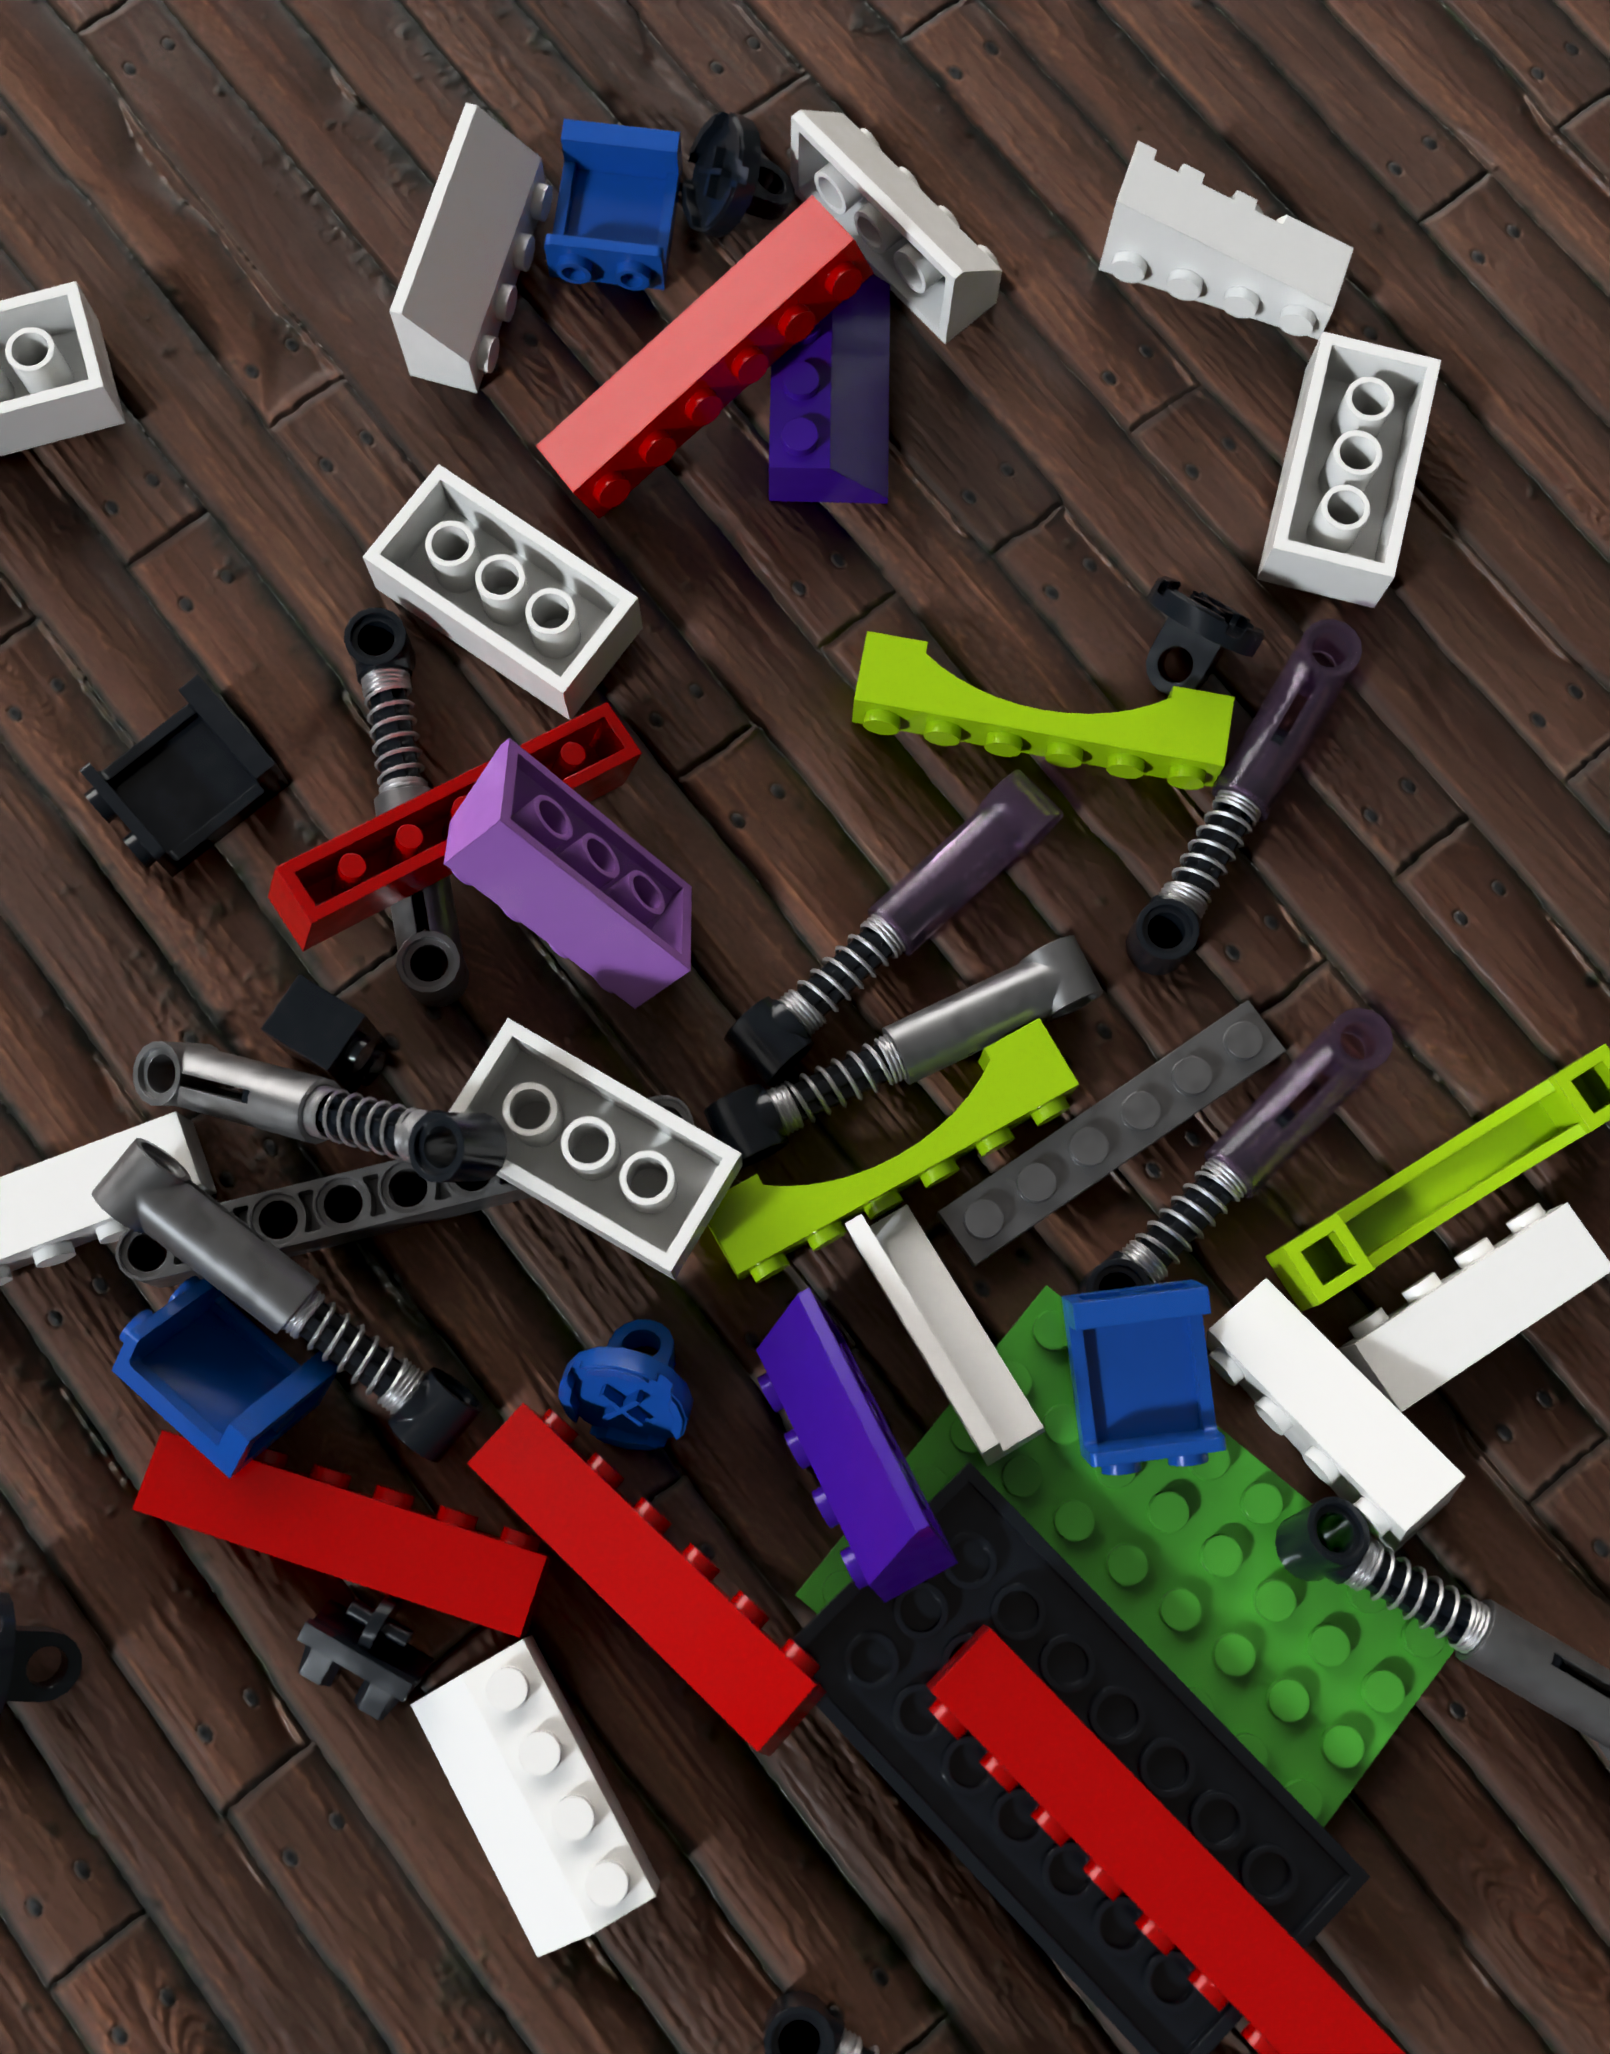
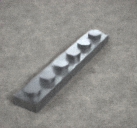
(1110, 1133)

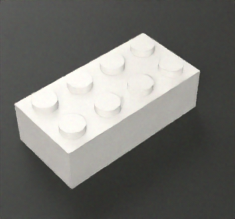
(53, 370)
(1349, 470)
(504, 591)
(600, 1149)

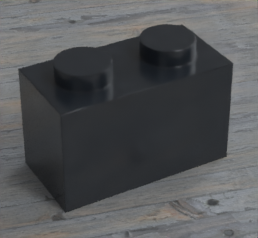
(327, 1035)

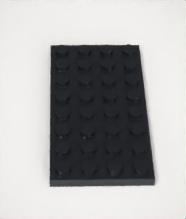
(1013, 1581)

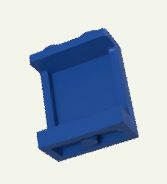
(615, 205)
(218, 1375)
(1142, 1375)

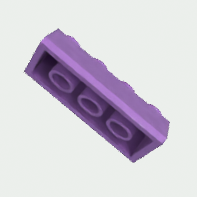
(572, 877)

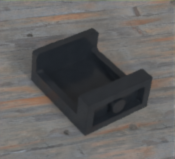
(186, 782)

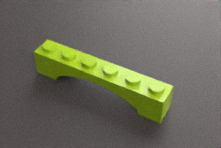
(1170, 740)
(1445, 1181)
(766, 1222)

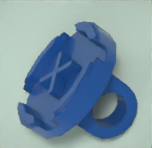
(626, 1393)

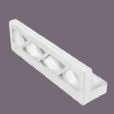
(946, 1333)

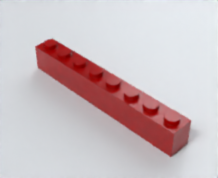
(1148, 1855)

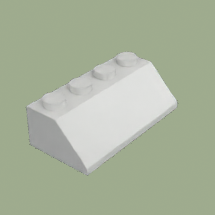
(893, 222)
(470, 253)
(537, 1798)

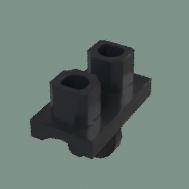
(369, 1646)

